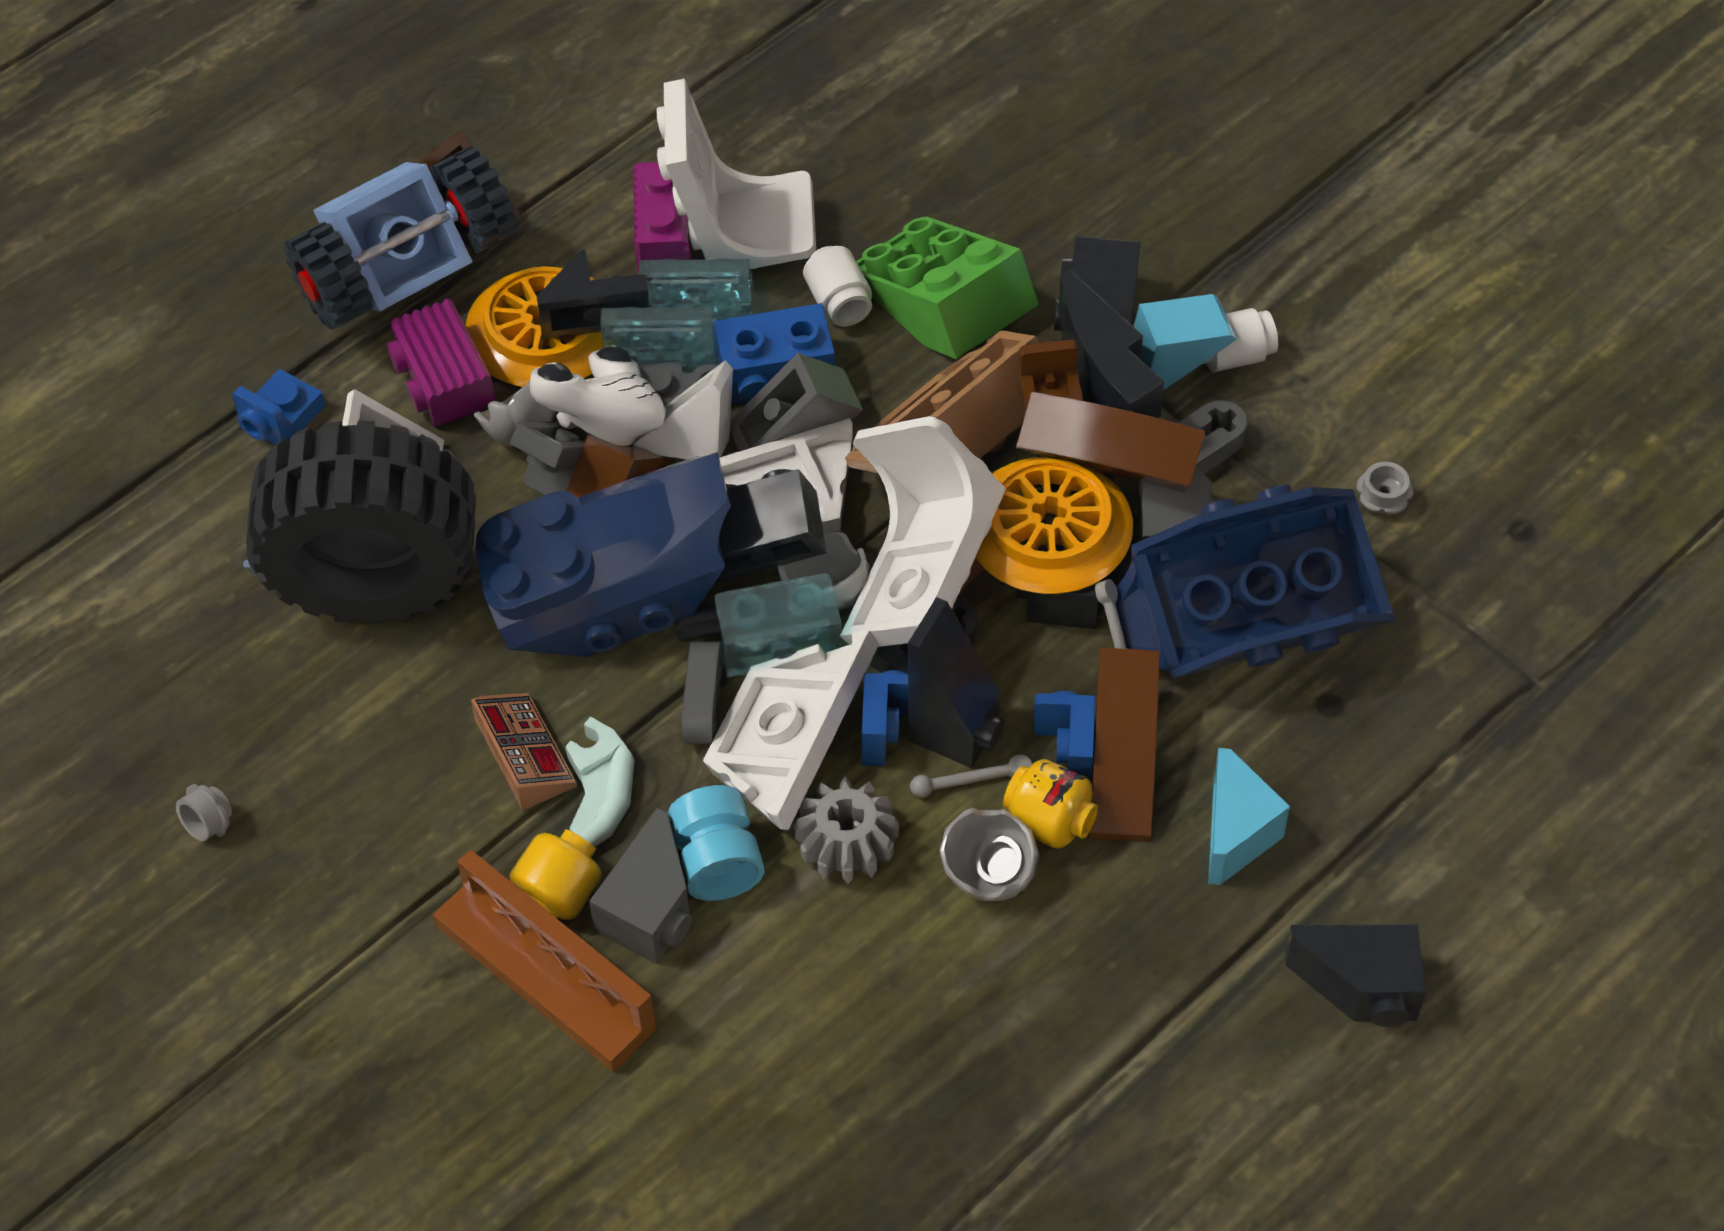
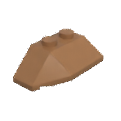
(973, 396)

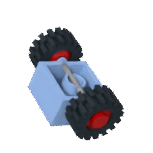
(399, 235)

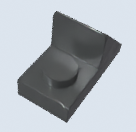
(550, 452)

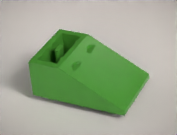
(948, 284)

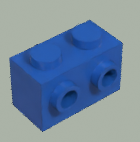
(765, 342)

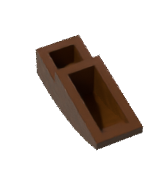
(1111, 440)
(1125, 743)

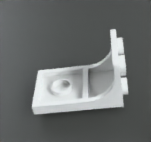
(728, 210)
(937, 522)

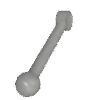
(1107, 595)
(922, 785)

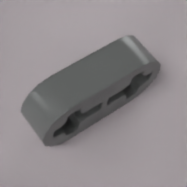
(1220, 443)
(702, 692)

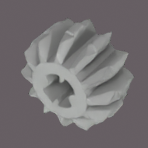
(868, 825)

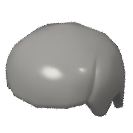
(503, 417)
(842, 562)
(989, 854)

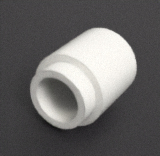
(838, 285)
(1255, 340)

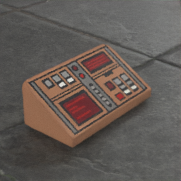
(522, 747)

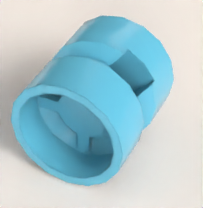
(715, 848)

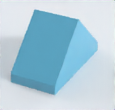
(1182, 334)
(1244, 817)

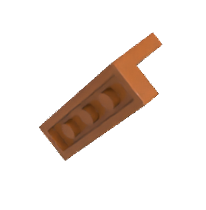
(547, 964)

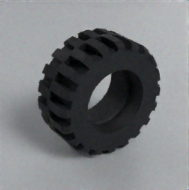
(361, 522)

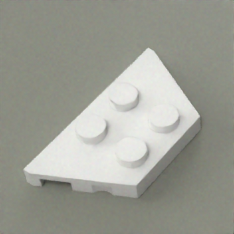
(815, 453)
(786, 724)

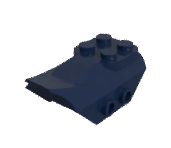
(605, 564)
(1253, 581)

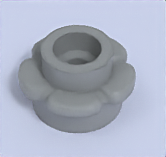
(1388, 478)
(204, 812)

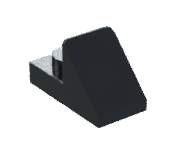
(575, 303)

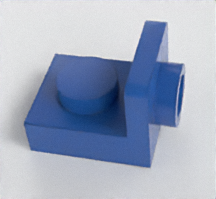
(278, 407)
(883, 703)
(1072, 721)

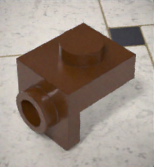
(1049, 370)

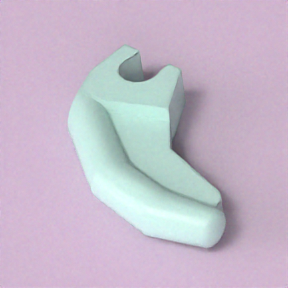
(606, 780)

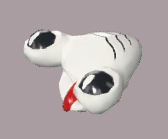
(610, 406)

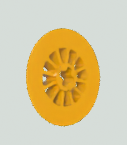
(505, 328)
(1081, 563)

